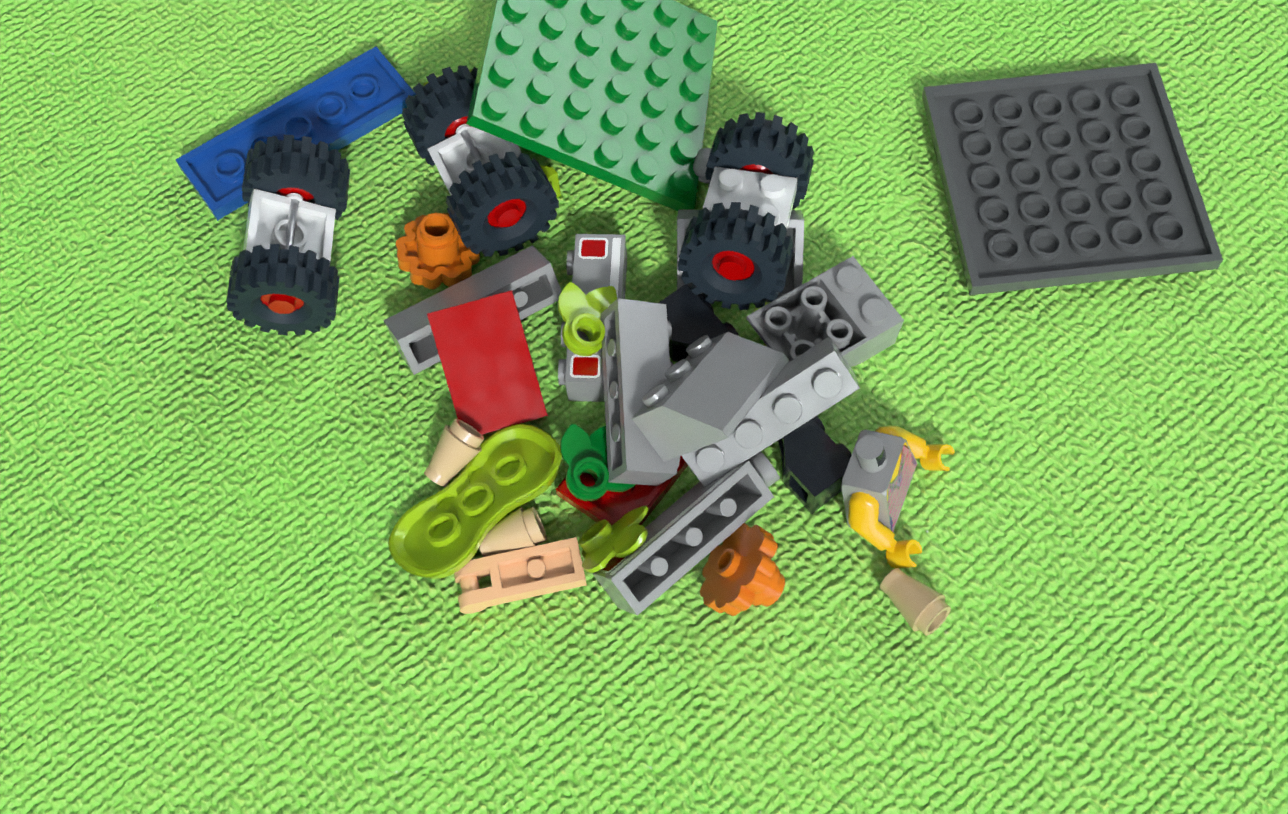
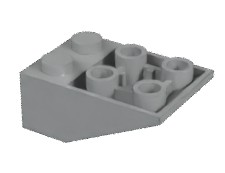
(833, 304)

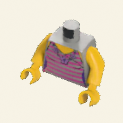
(878, 485)

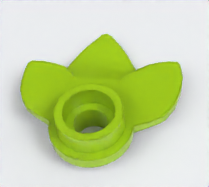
(583, 314)
(605, 541)

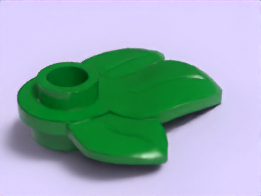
(589, 456)

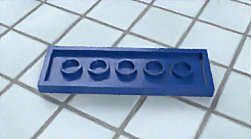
(329, 110)

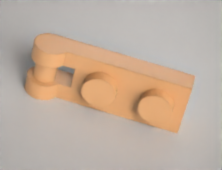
(520, 575)

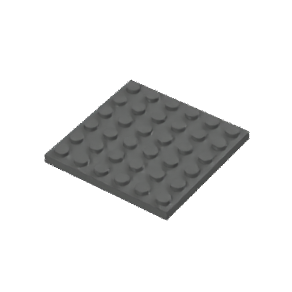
(1068, 179)

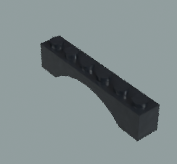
(809, 457)

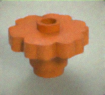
(434, 252)
(742, 572)

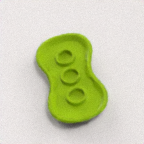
(448, 527)

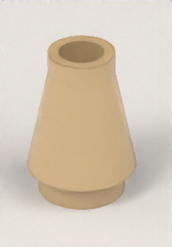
(454, 450)
(514, 532)
(918, 604)

